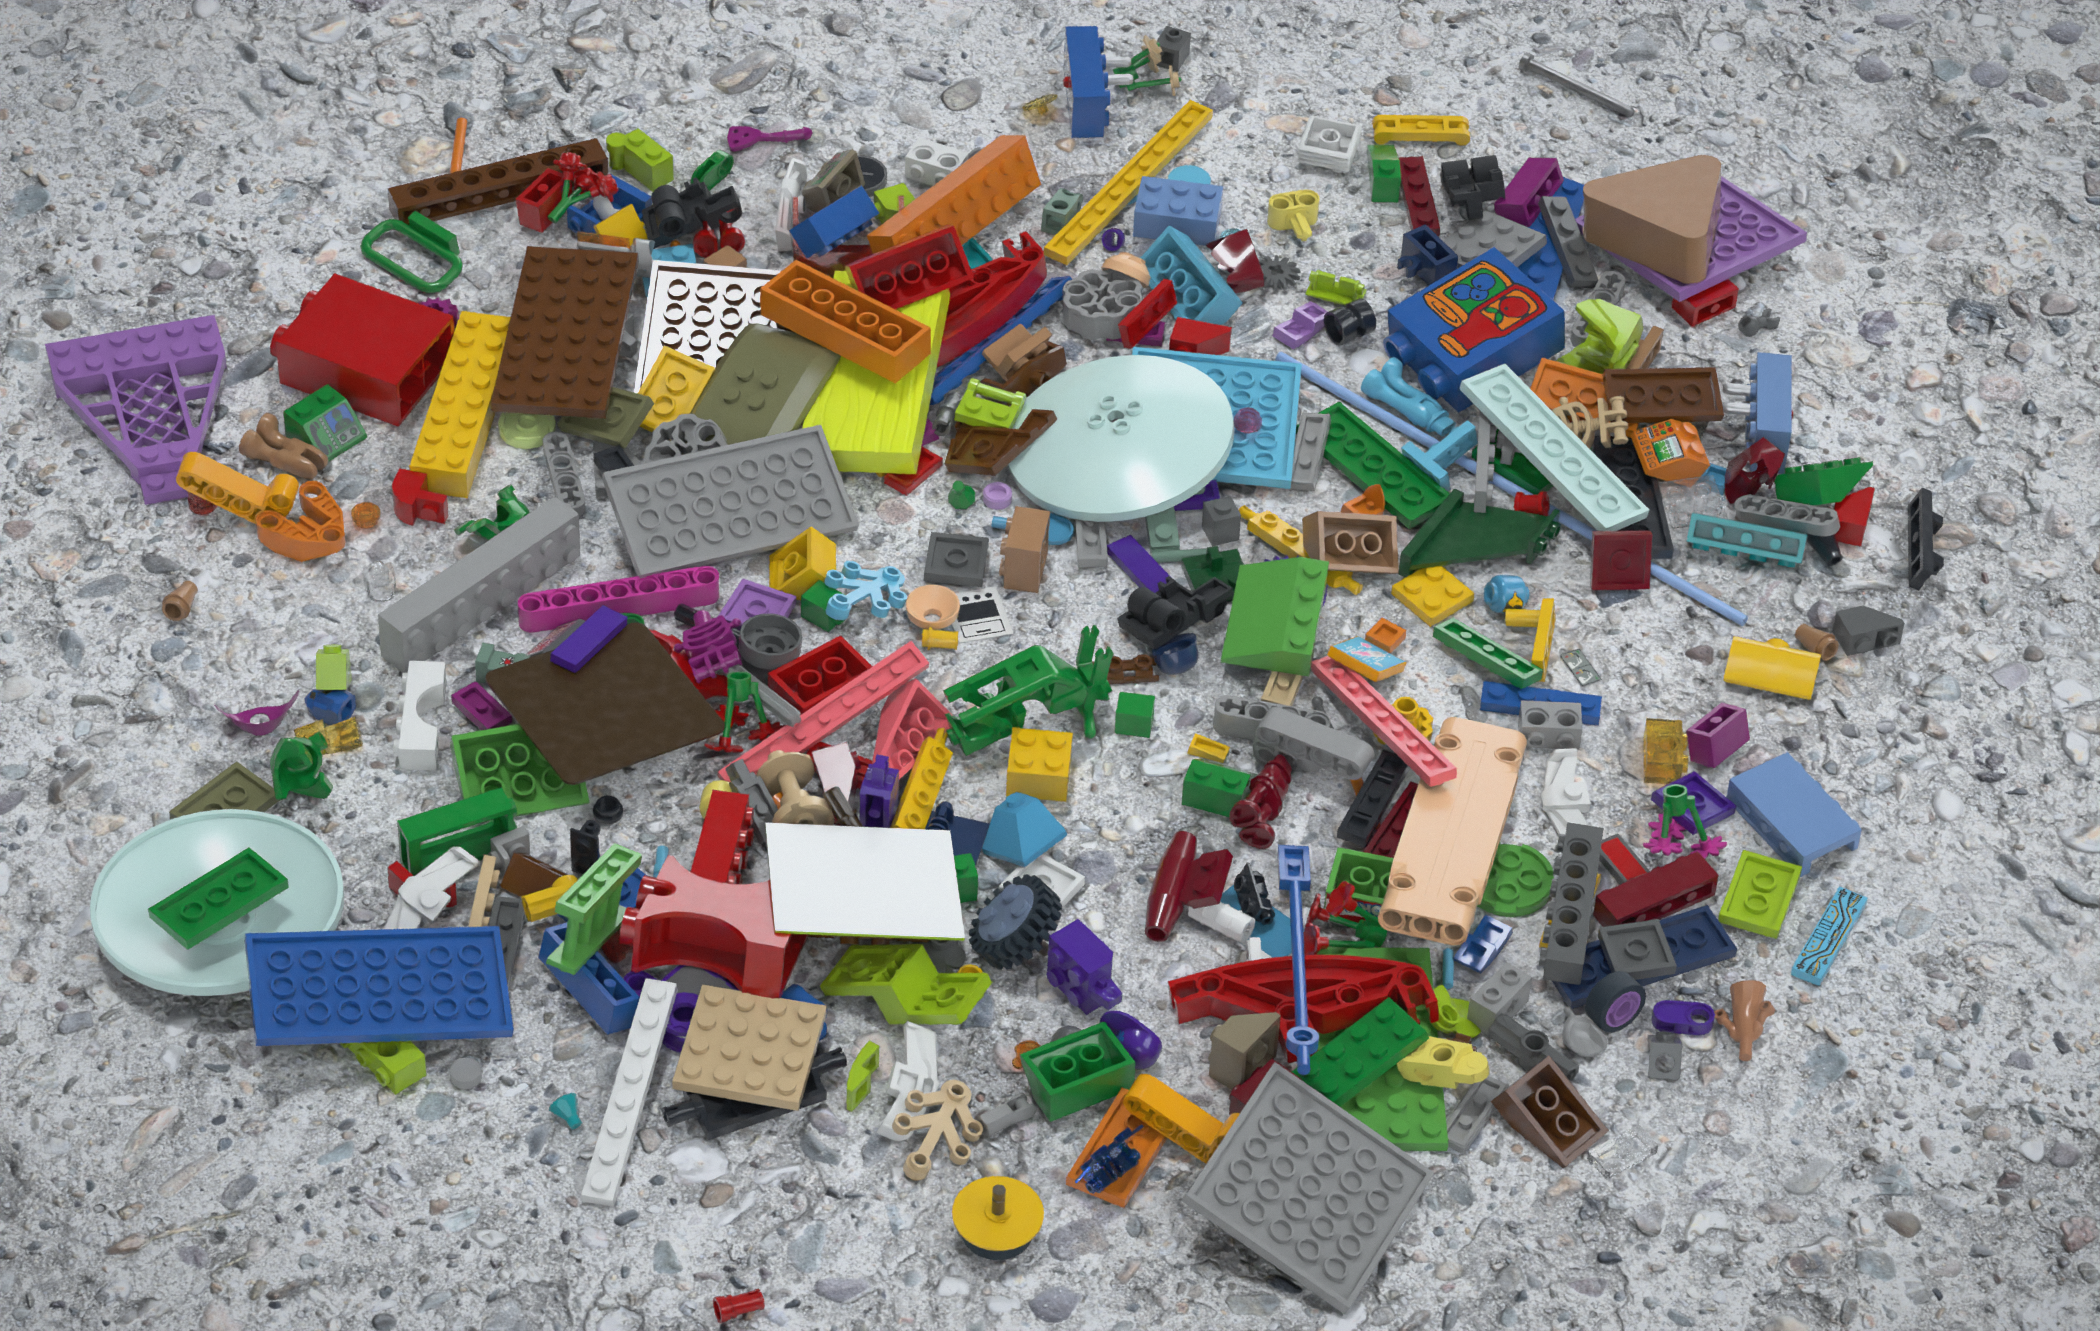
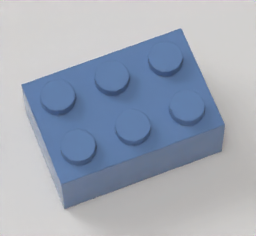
(1179, 204)

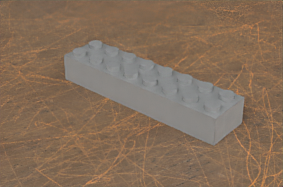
(479, 584)

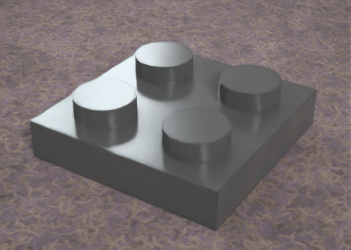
(956, 559)
(1637, 949)

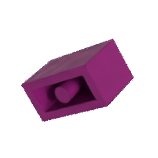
(1718, 735)

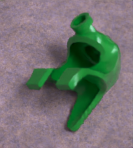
(508, 512)
(295, 765)

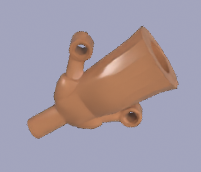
(1748, 1015)

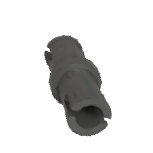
(946, 415)

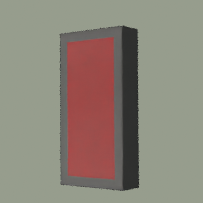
(1621, 859)

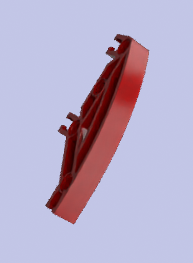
(991, 296)
(1337, 991)

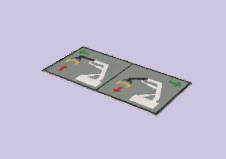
(1580, 667)

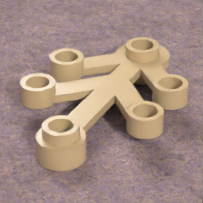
(939, 1124)

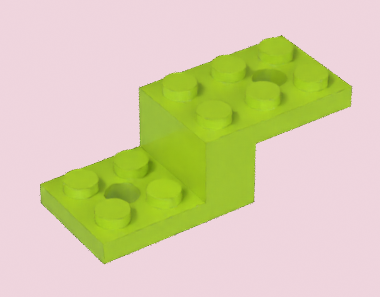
(906, 984)

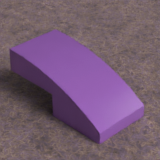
(1305, 323)

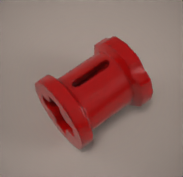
(1532, 504)

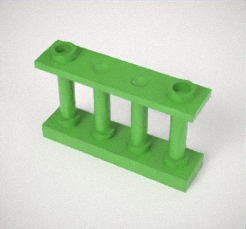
(593, 908)

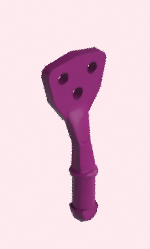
(744, 136)

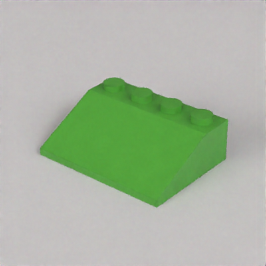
(1276, 615)
(511, 761)

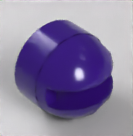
(1109, 236)

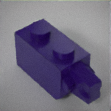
(879, 794)

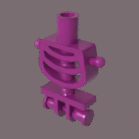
(710, 645)

